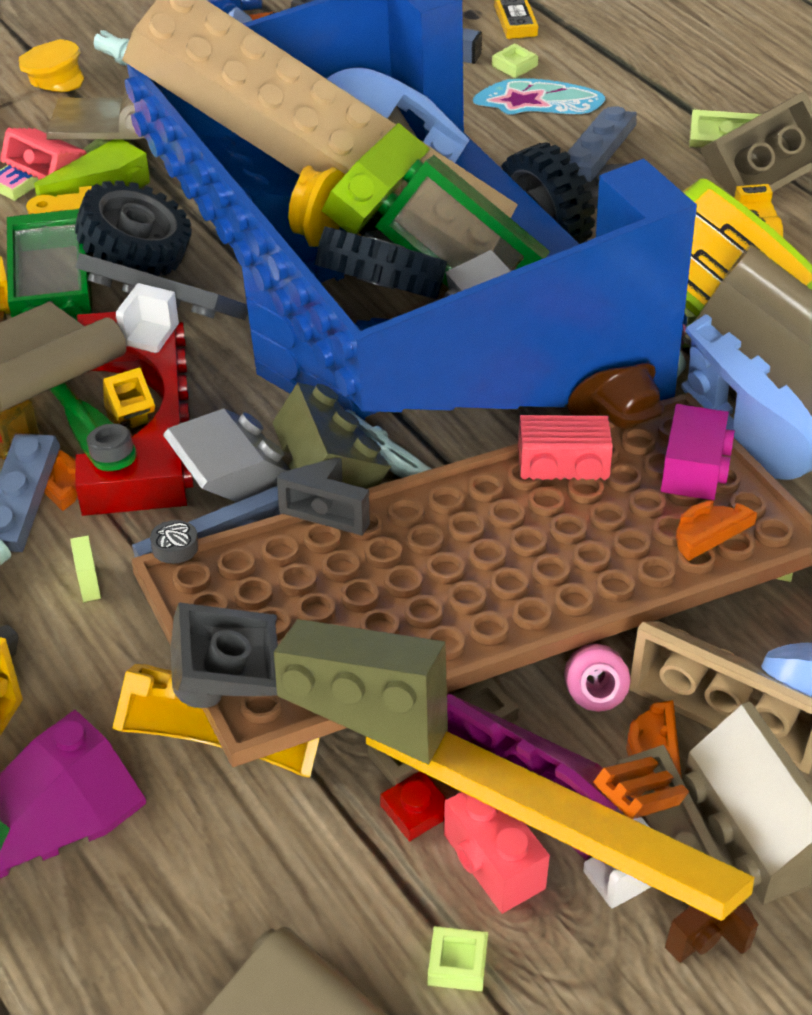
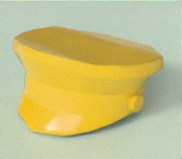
(53, 66)
(308, 200)

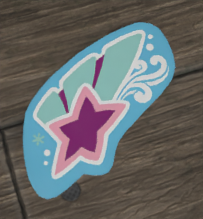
(539, 95)

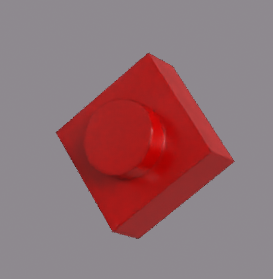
(414, 805)

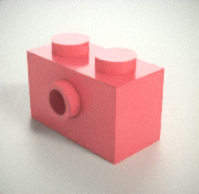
(496, 850)

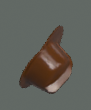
(621, 394)

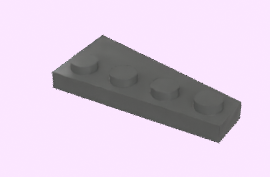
(203, 301)

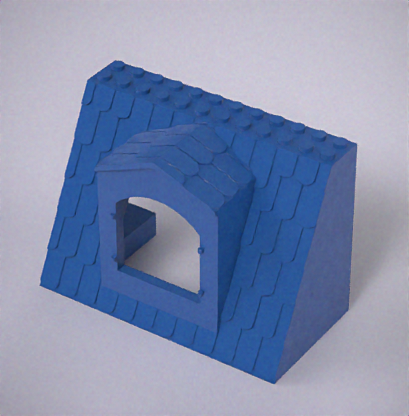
(489, 346)

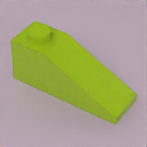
(110, 162)
(373, 179)

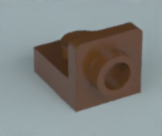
(700, 932)

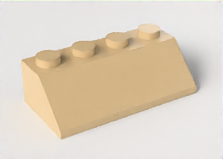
(714, 682)

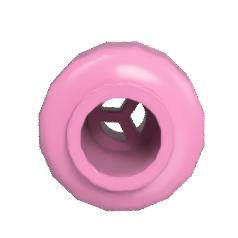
(600, 693)

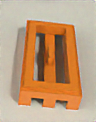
(633, 780)

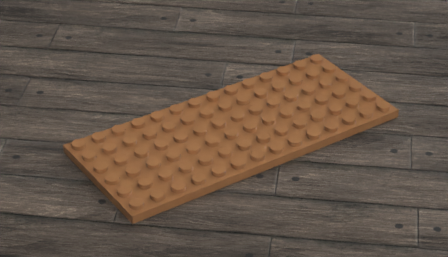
(485, 565)

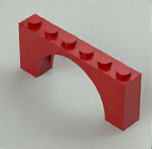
(157, 475)

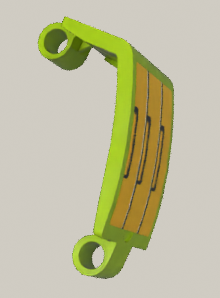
(722, 234)

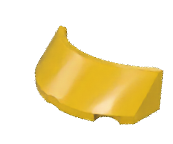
(151, 707)

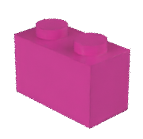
(695, 452)

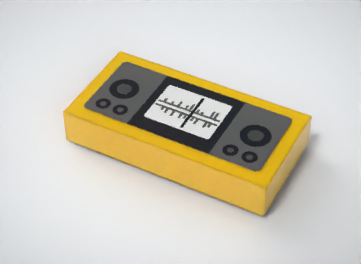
(516, 18)

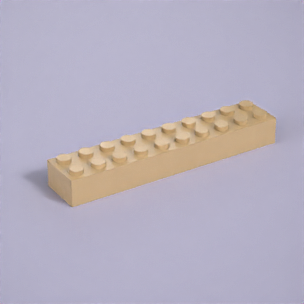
(262, 91)

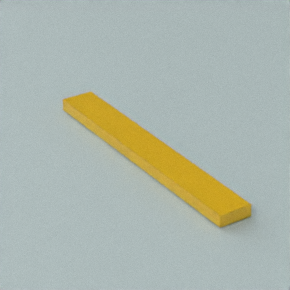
(586, 825)

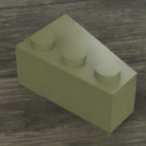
(319, 429)
(368, 682)

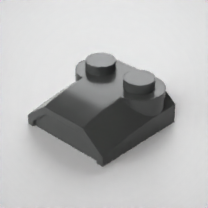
(221, 654)

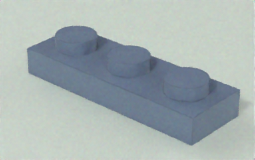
(23, 485)

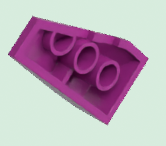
(526, 751)
(63, 790)

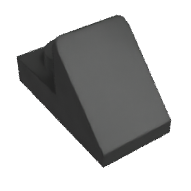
(321, 497)

